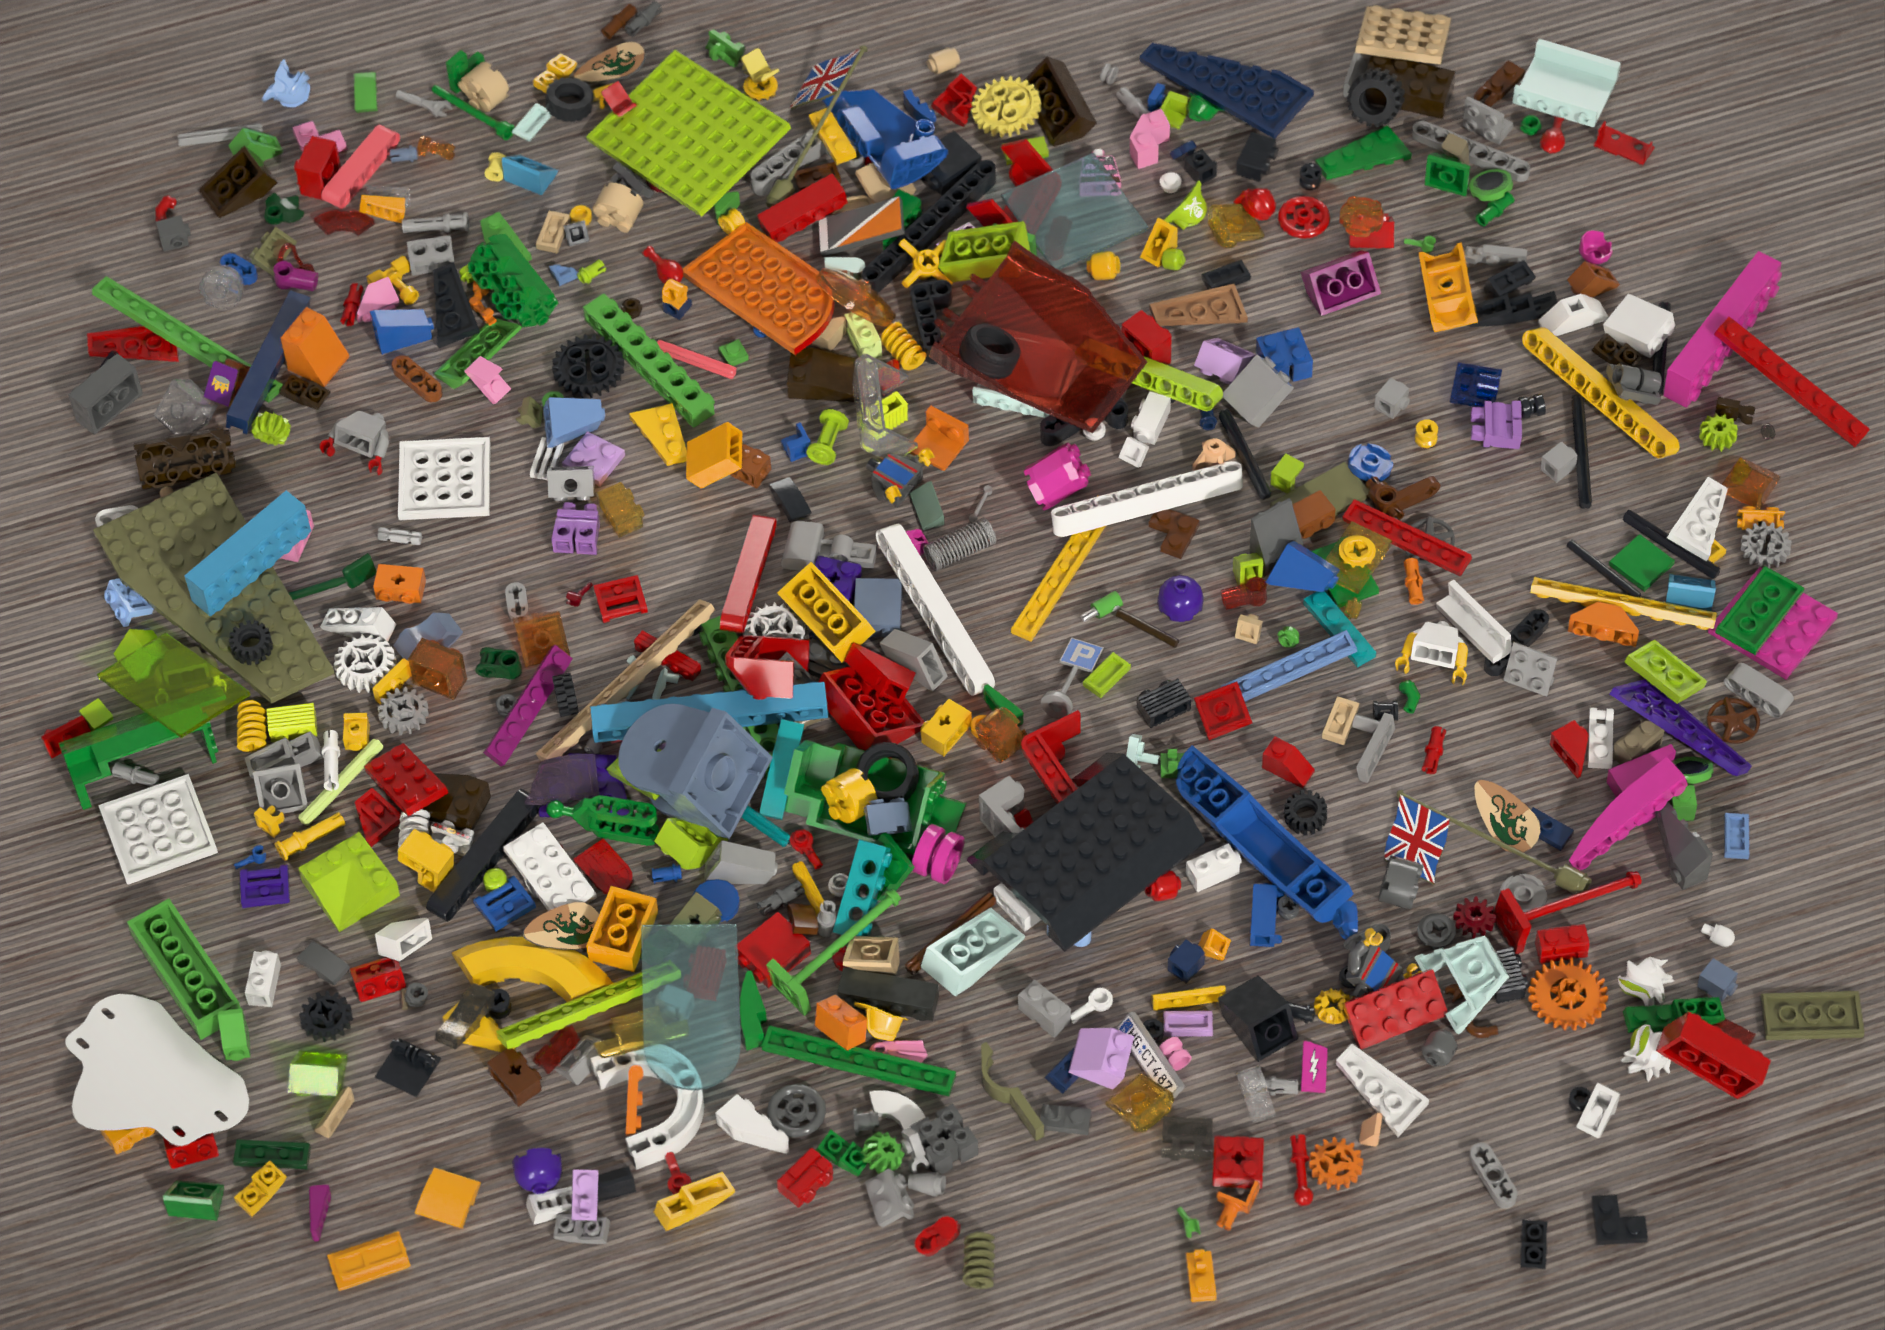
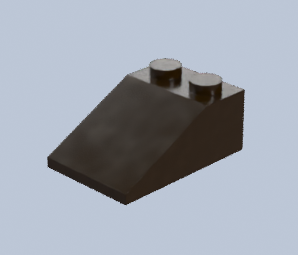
(238, 183)
(463, 803)

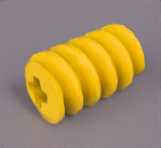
(902, 346)
(251, 726)

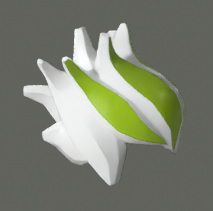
(1645, 980)
(1644, 1054)

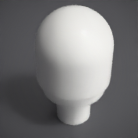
(1719, 934)

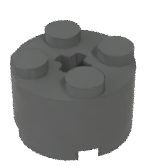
(1400, 882)

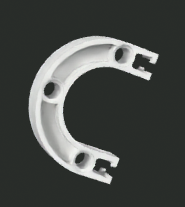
(675, 1131)

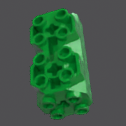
(516, 285)

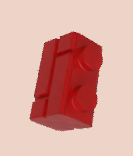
(1562, 942)
(805, 1178)

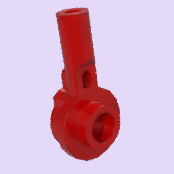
(802, 841)
(677, 1178)

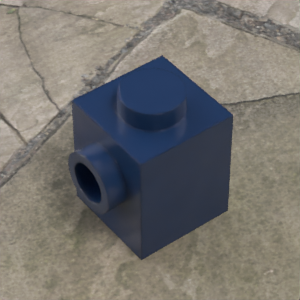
(1186, 960)

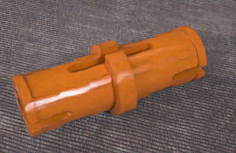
(1413, 581)

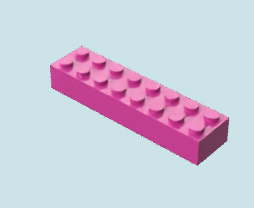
(1707, 352)

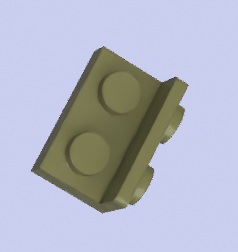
(267, 255)

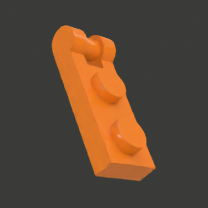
(634, 1099)

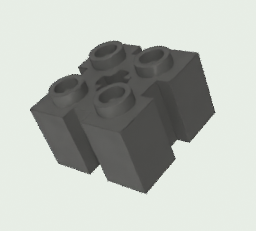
(946, 1139)

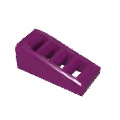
(318, 1204)

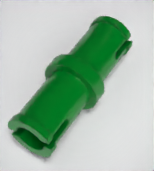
(1494, 209)

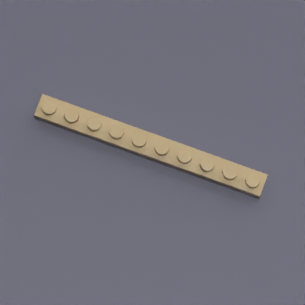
(629, 678)

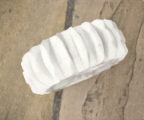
(773, 621)
(366, 656)

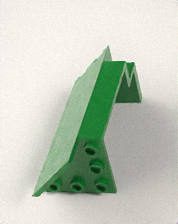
(89, 753)
(817, 764)

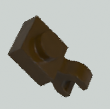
(1734, 410)

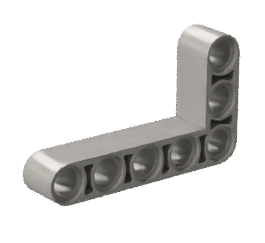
(783, 162)

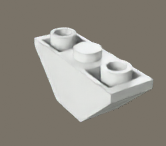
(1573, 314)

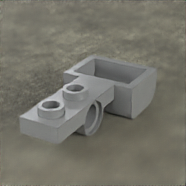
(807, 542)

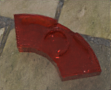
(348, 221)

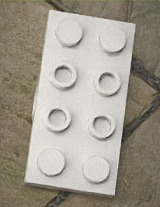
(548, 869)

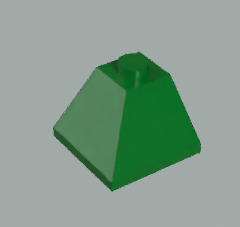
(1447, 174)

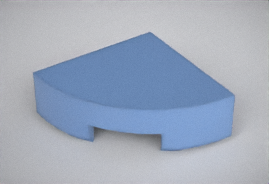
(563, 274)

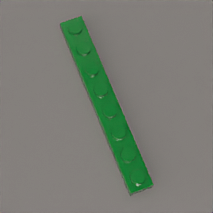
(859, 1061)

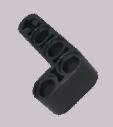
(924, 301)
(1056, 430)

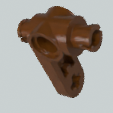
(1393, 502)

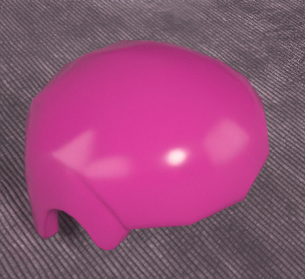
(1594, 247)

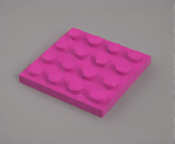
(1792, 637)

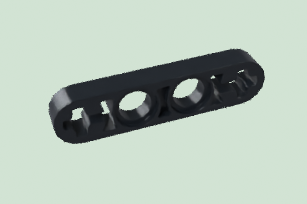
(1525, 625)

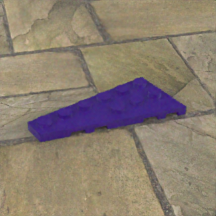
(1680, 723)

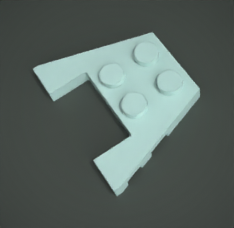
(1475, 971)

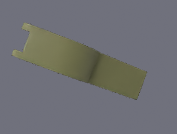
(1010, 1096)

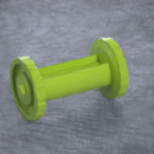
(832, 423)

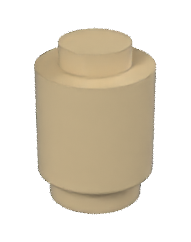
(943, 60)

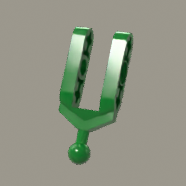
(590, 818)

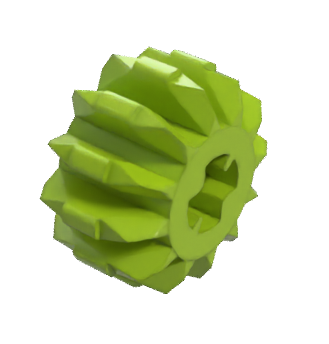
(271, 428)
(1718, 432)

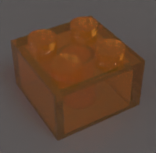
(437, 668)

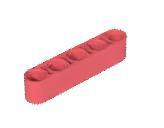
(360, 166)

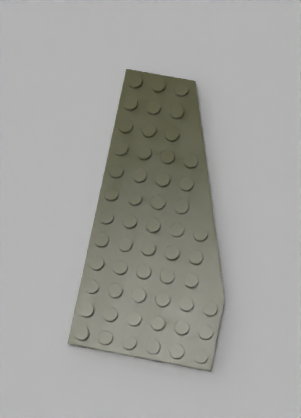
(167, 540)

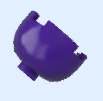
(1180, 598)
(537, 1170)

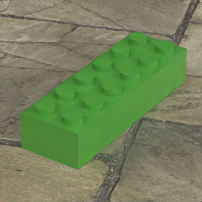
(183, 966)

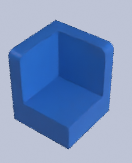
(797, 444)

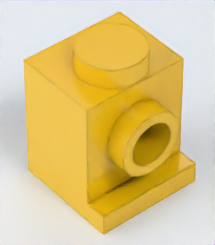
(356, 731)

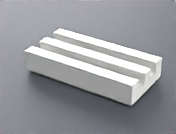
(543, 444)

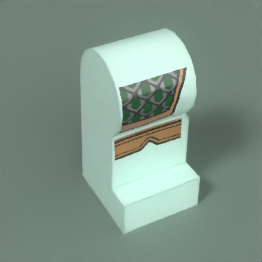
(848, 265)

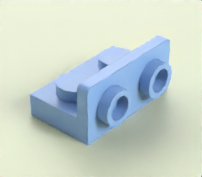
(125, 602)

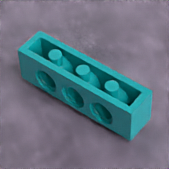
(857, 877)

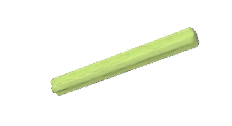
(344, 779)

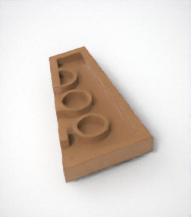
(1204, 307)

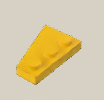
(663, 432)

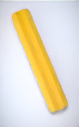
(811, 890)

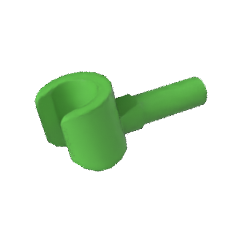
(1426, 245)
(1190, 1224)

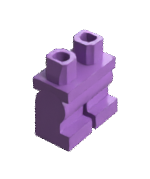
(1500, 424)
(578, 526)

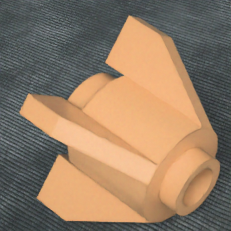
(1213, 453)

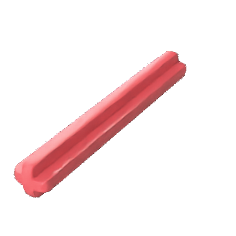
(698, 360)

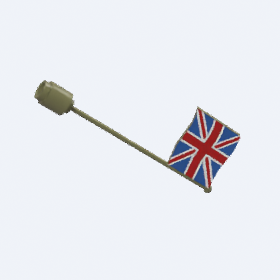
(822, 82)
(1422, 834)

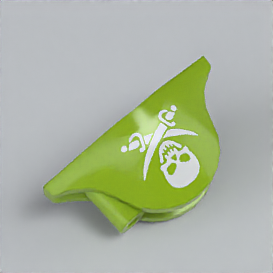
(1190, 210)

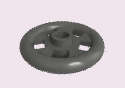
(786, 1094)

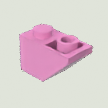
(378, 296)

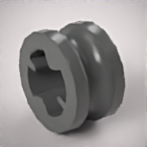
(504, 699)
(1284, 912)
(416, 987)

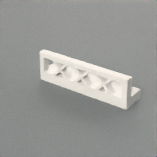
(1475, 623)

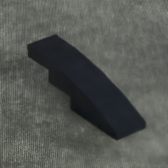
(1514, 310)

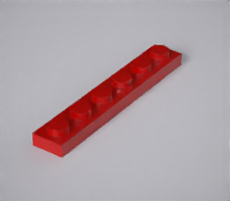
(1409, 538)

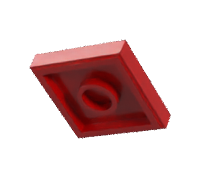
(1223, 710)

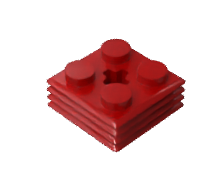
(1231, 1148)

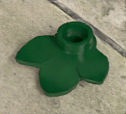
(282, 210)

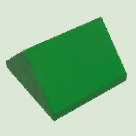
(194, 1200)

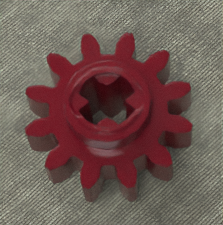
(1483, 919)

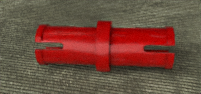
(351, 304)
(1434, 750)

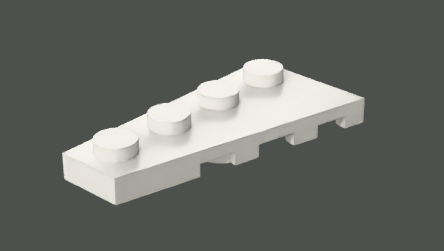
(1700, 519)

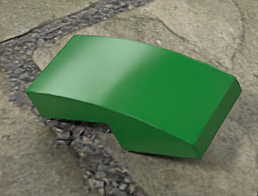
(842, 1153)

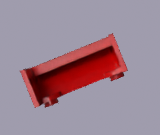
(1025, 167)
(758, 668)
(1045, 752)

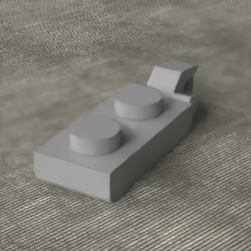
(1495, 255)

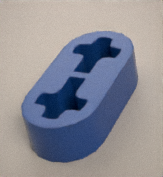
(241, 266)

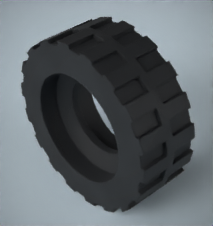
(569, 87)

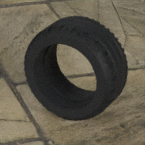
(990, 350)
(892, 750)

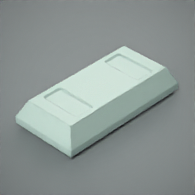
(532, 122)

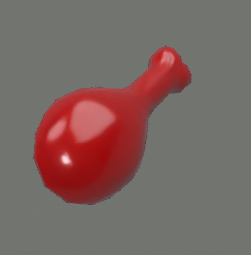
(1553, 139)
(665, 267)

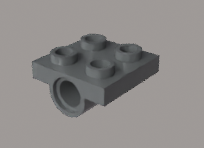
(1635, 383)

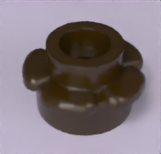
(633, 311)

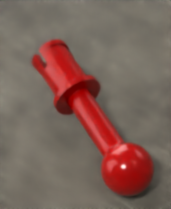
(1303, 1195)

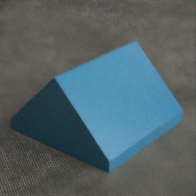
(528, 173)
(1691, 592)

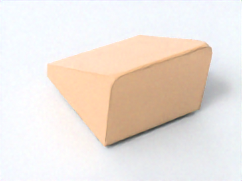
(1371, 1130)

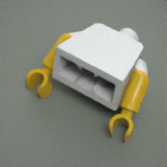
(1435, 645)

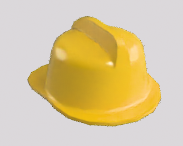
(880, 1023)

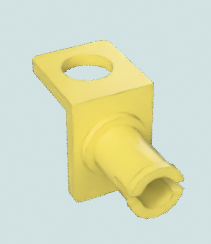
(757, 66)

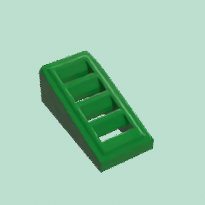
(995, 699)

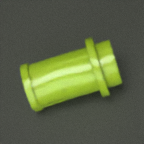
(586, 274)

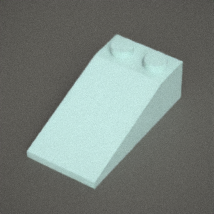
(970, 951)

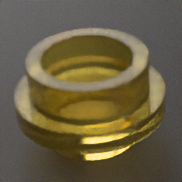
(1352, 608)

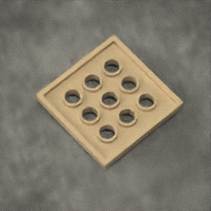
(1403, 35)

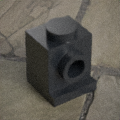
(1200, 166)

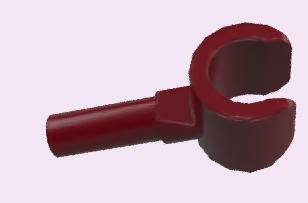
(574, 598)

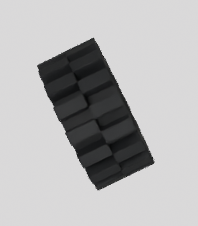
(250, 653)
(565, 694)
(1305, 824)

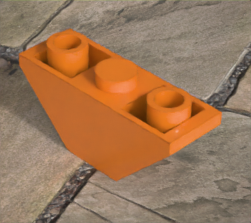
(1604, 623)

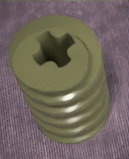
(978, 1260)

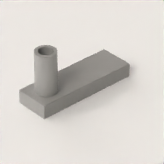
(1382, 733)

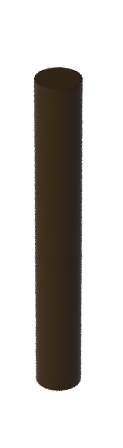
(1148, 628)

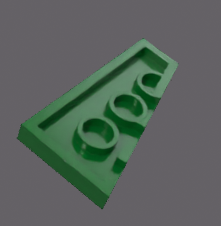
(1371, 150)

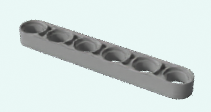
(1474, 147)

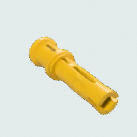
(300, 840)

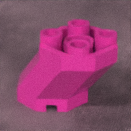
(1057, 475)

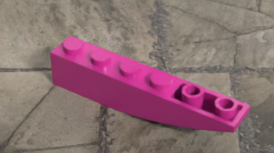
(1630, 810)

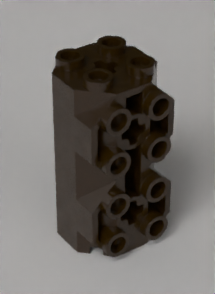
(184, 457)

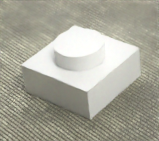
(1133, 452)

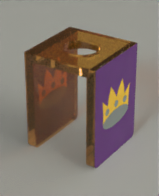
(225, 381)

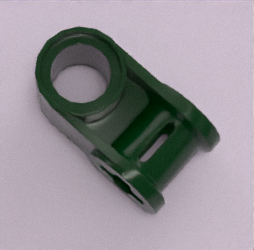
(499, 663)

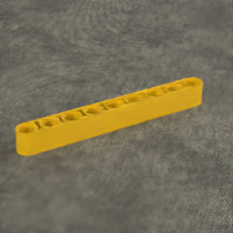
(1542, 343)

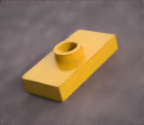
(393, 679)

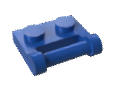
(508, 908)

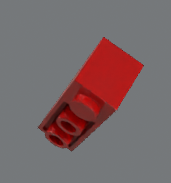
(880, 673)

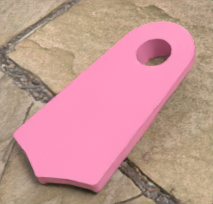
(909, 1050)

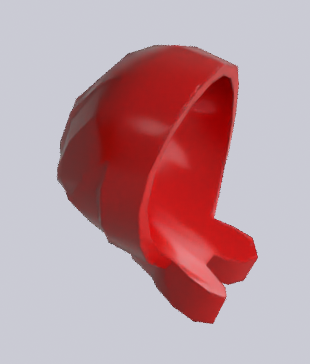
(1257, 203)

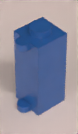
(1264, 915)

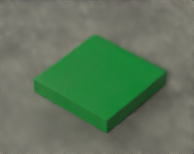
(1641, 562)

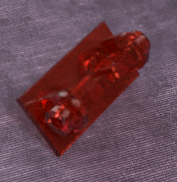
(561, 1045)

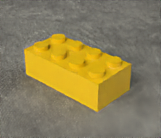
(826, 611)

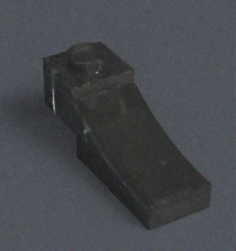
(466, 1017)

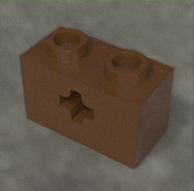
(515, 1076)

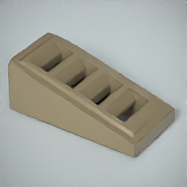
(1456, 148)

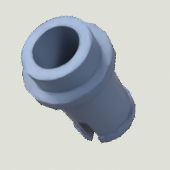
(405, 154)

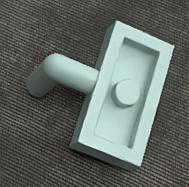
(1136, 751)

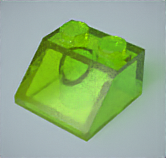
(317, 1073)

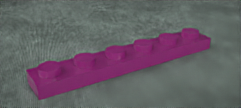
(527, 706)

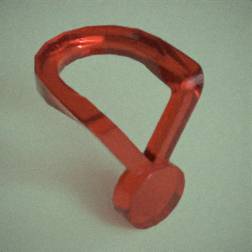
(309, 267)

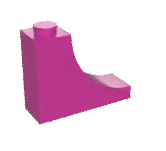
(1625, 774)

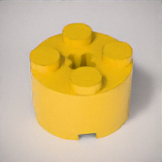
(848, 795)

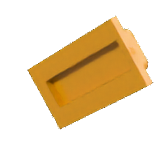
(368, 1260)

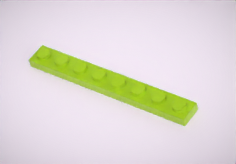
(570, 1012)

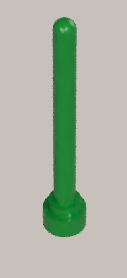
(503, 129)

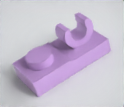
(584, 1194)

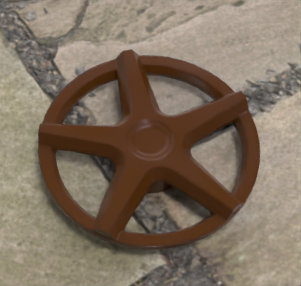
(1732, 720)

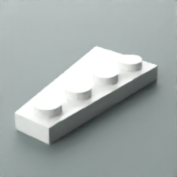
(1382, 1089)

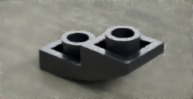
(790, 498)
(1533, 1244)

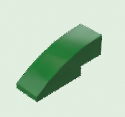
(751, 1013)

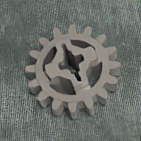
(403, 711)

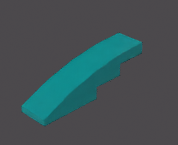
(787, 740)

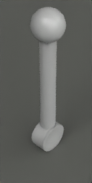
(987, 491)

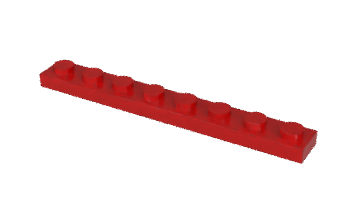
(1792, 381)

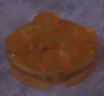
(1361, 206)

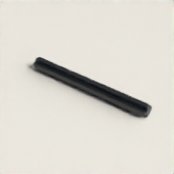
(1581, 450)

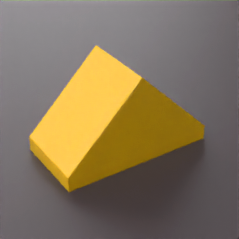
(1161, 238)

